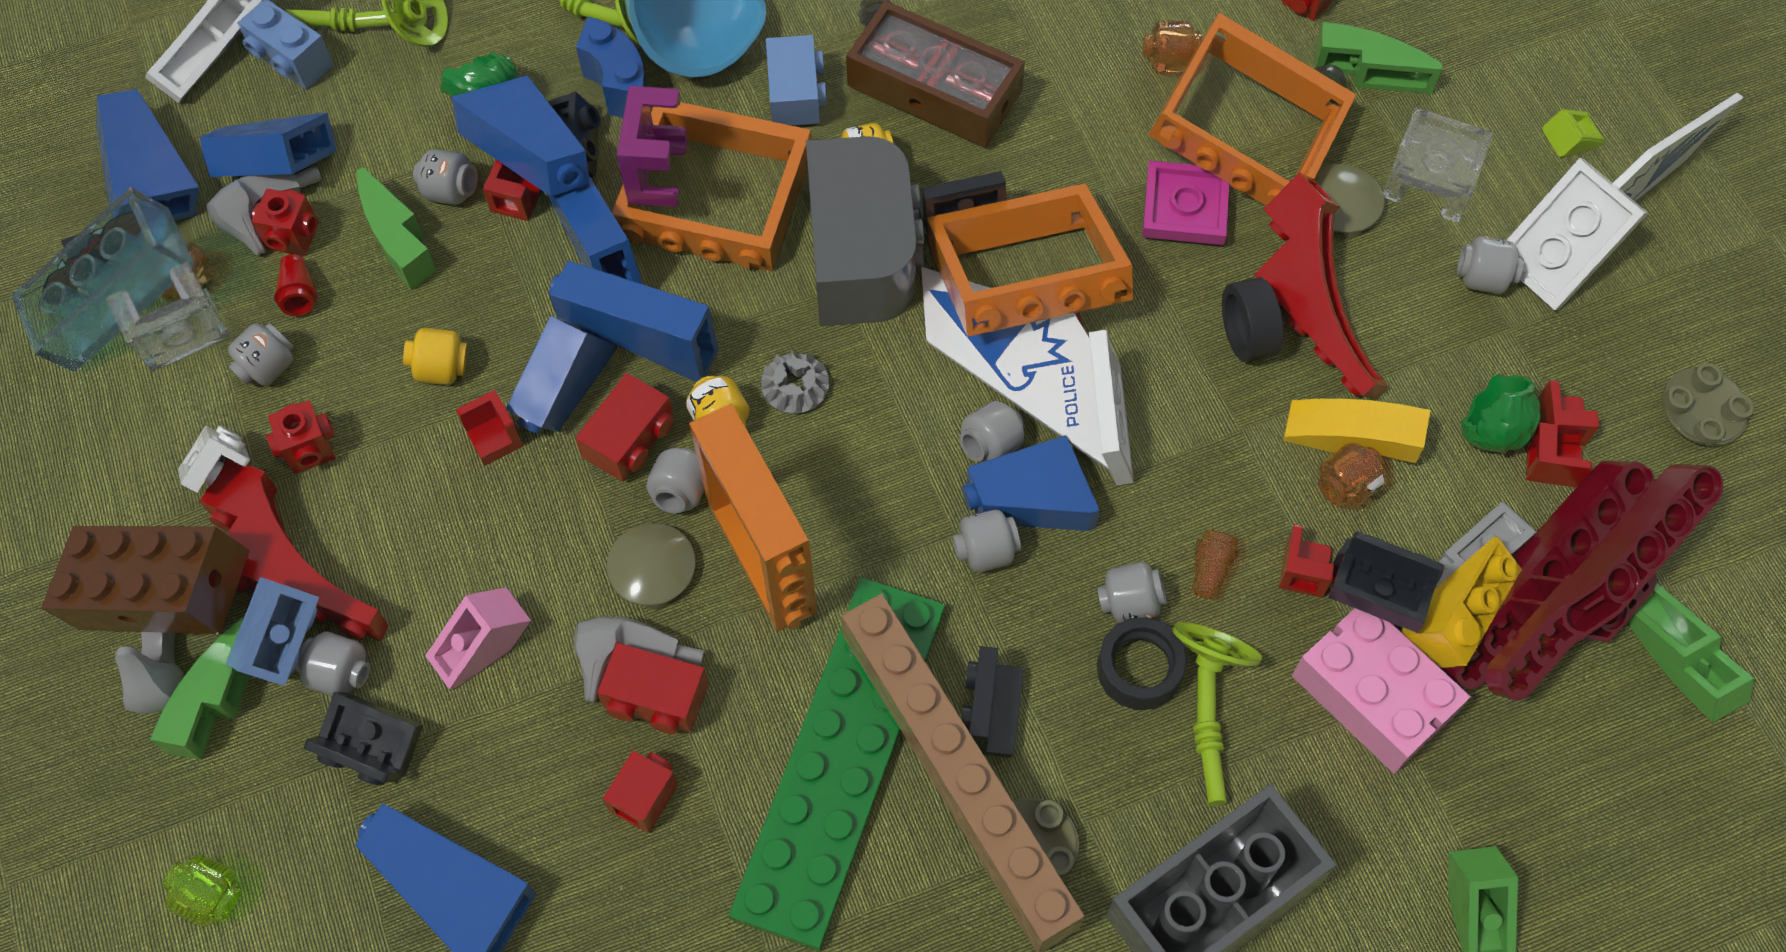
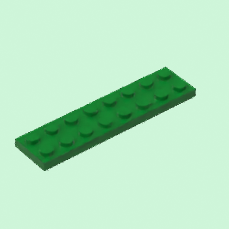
(828, 787)

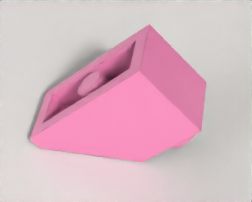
(477, 635)

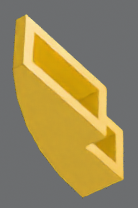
(1331, 423)

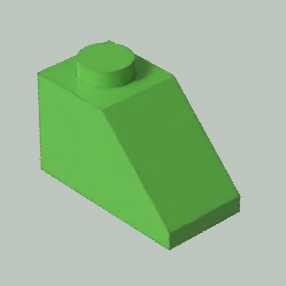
(1483, 899)

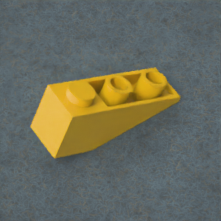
(1466, 606)

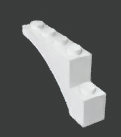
(199, 46)

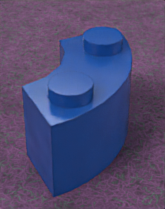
(611, 61)

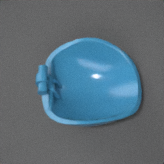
(695, 35)

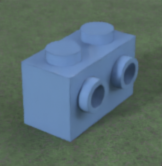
(285, 44)
(793, 80)
(273, 631)

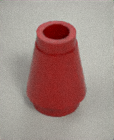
(295, 287)

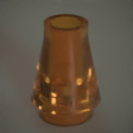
(1213, 561)

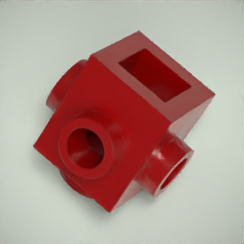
(285, 221)
(301, 436)

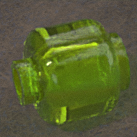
(201, 890)

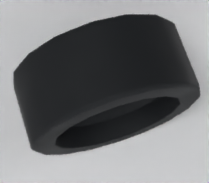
(1252, 319)
(1148, 631)

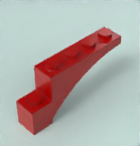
(1307, 285)
(245, 507)

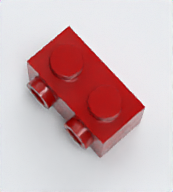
(625, 427)
(652, 689)

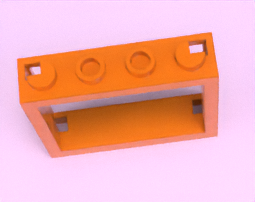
(1273, 70)
(1020, 221)
(713, 242)
(755, 517)

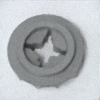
(790, 397)

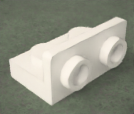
(204, 457)

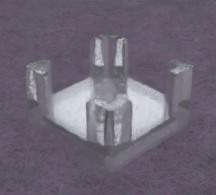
(1439, 158)
(175, 328)

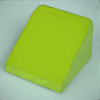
(1572, 133)

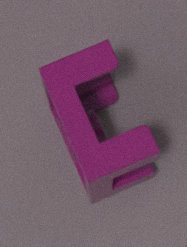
(648, 146)

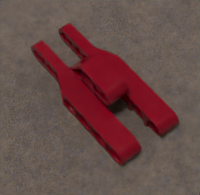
(1588, 569)

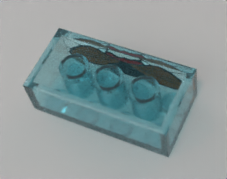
(120, 250)

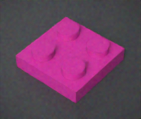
(1185, 204)

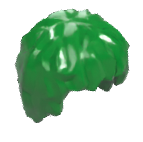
(481, 73)
(1503, 415)

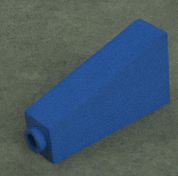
(523, 133)
(141, 155)
(595, 232)
(637, 318)
(452, 889)

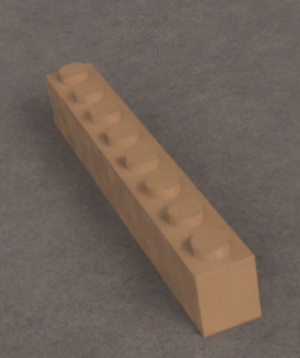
(962, 775)

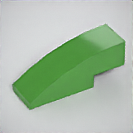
(1376, 59)
(395, 231)
(1691, 655)
(201, 696)

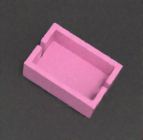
(1380, 687)

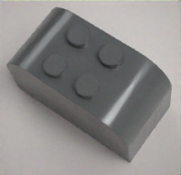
(863, 229)
(1224, 882)

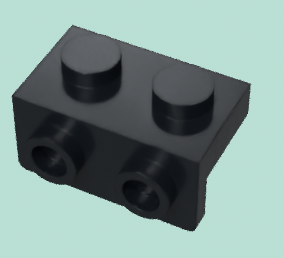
(1386, 581)
(995, 703)
(365, 739)

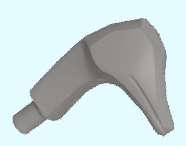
(234, 204)
(597, 639)
(148, 676)

